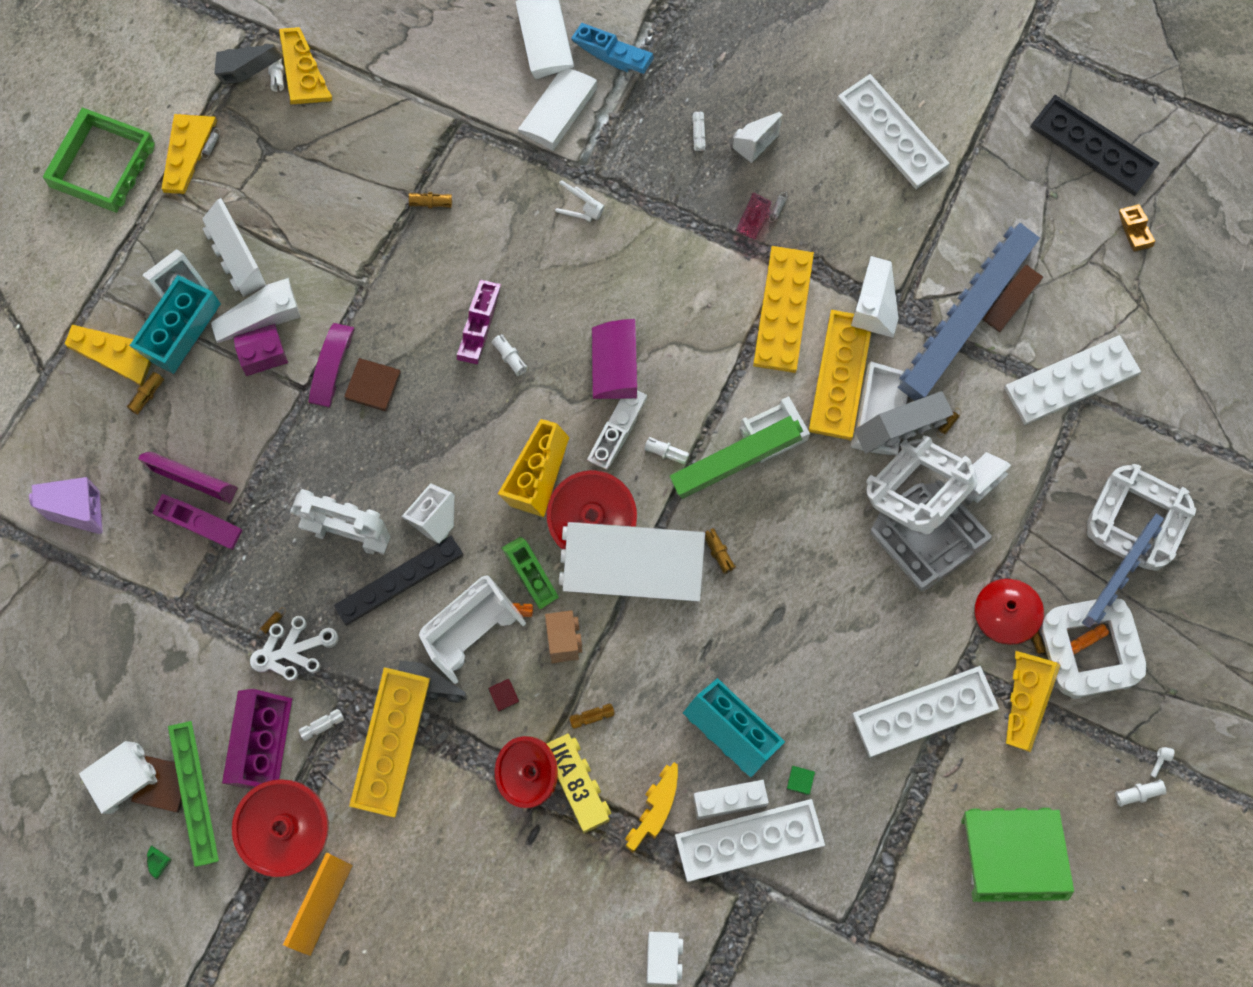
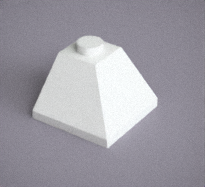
(757, 136)
(432, 513)

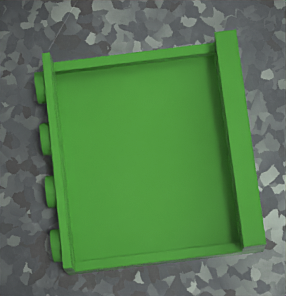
(1018, 855)

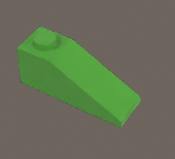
(530, 572)

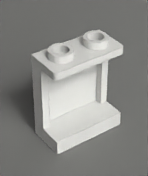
(771, 416)
(118, 776)

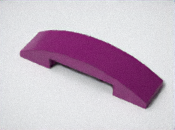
(329, 364)

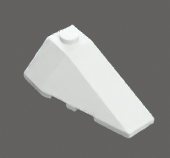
(877, 300)
(266, 307)

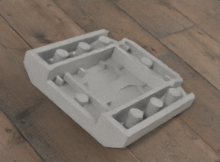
(932, 555)

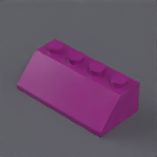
(256, 738)

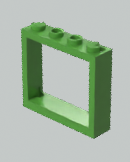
(71, 145)

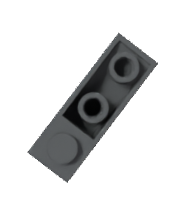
(243, 63)
(438, 685)

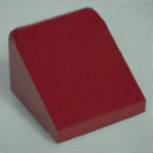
(503, 695)

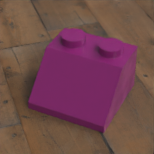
(260, 350)

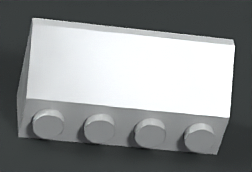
(232, 249)

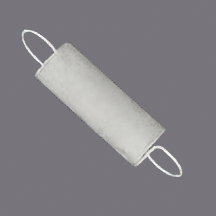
(210, 143)
(778, 207)

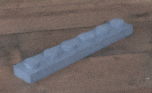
(1119, 578)

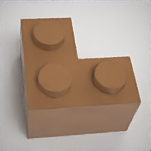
(562, 636)

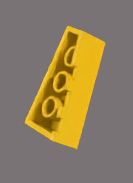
(536, 469)

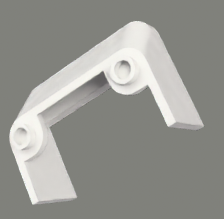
(465, 622)

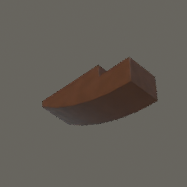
(1013, 298)

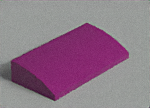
(614, 360)
(188, 476)

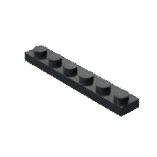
(398, 580)

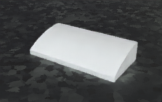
(544, 36)
(558, 107)
(878, 395)

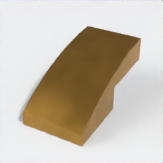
(1135, 228)

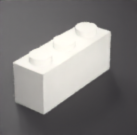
(730, 799)

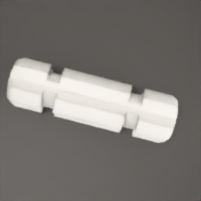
(698, 131)
(321, 724)

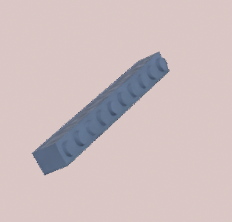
(968, 313)

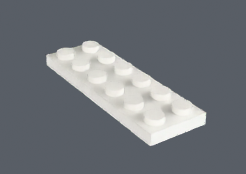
(893, 131)
(1072, 380)
(925, 711)
(749, 840)

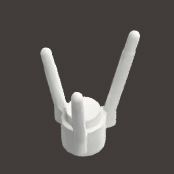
(592, 207)

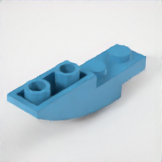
(610, 50)

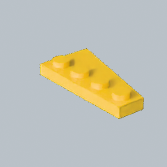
(301, 70)
(185, 148)
(109, 351)
(1031, 692)

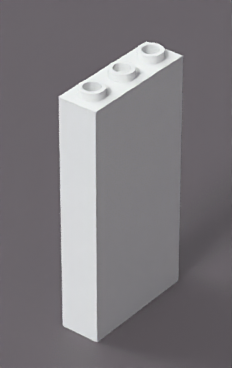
(632, 561)

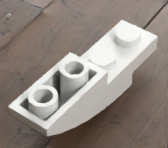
(616, 431)

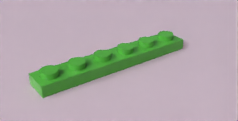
(193, 794)

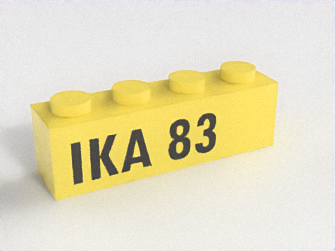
(577, 785)

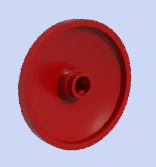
(591, 499)
(280, 828)

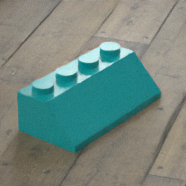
(175, 324)
(733, 727)

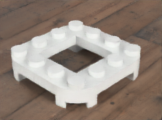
(929, 516)
(366, 526)
(1119, 542)
(1096, 681)

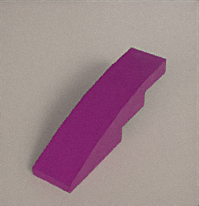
(478, 322)

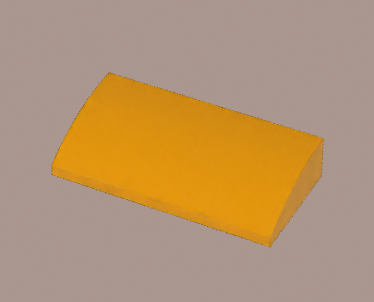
(317, 904)

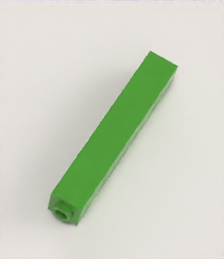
(737, 457)

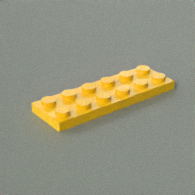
(783, 309)
(839, 377)
(389, 742)

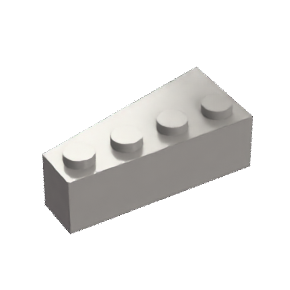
(904, 422)

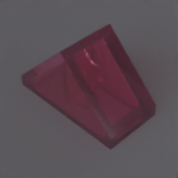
(754, 216)

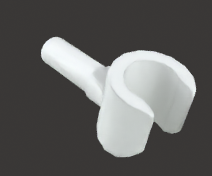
(1162, 754)

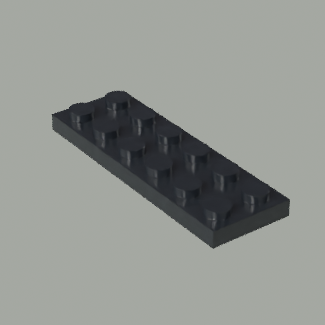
(1094, 145)

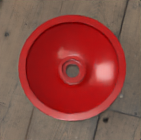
(1007, 624)
(515, 772)

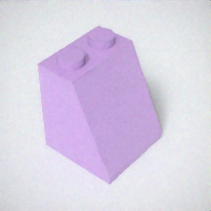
(69, 503)

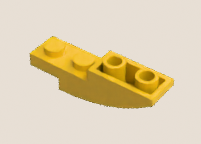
(661, 801)

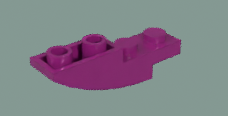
(197, 521)

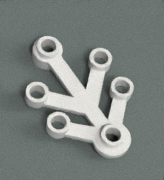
(290, 649)

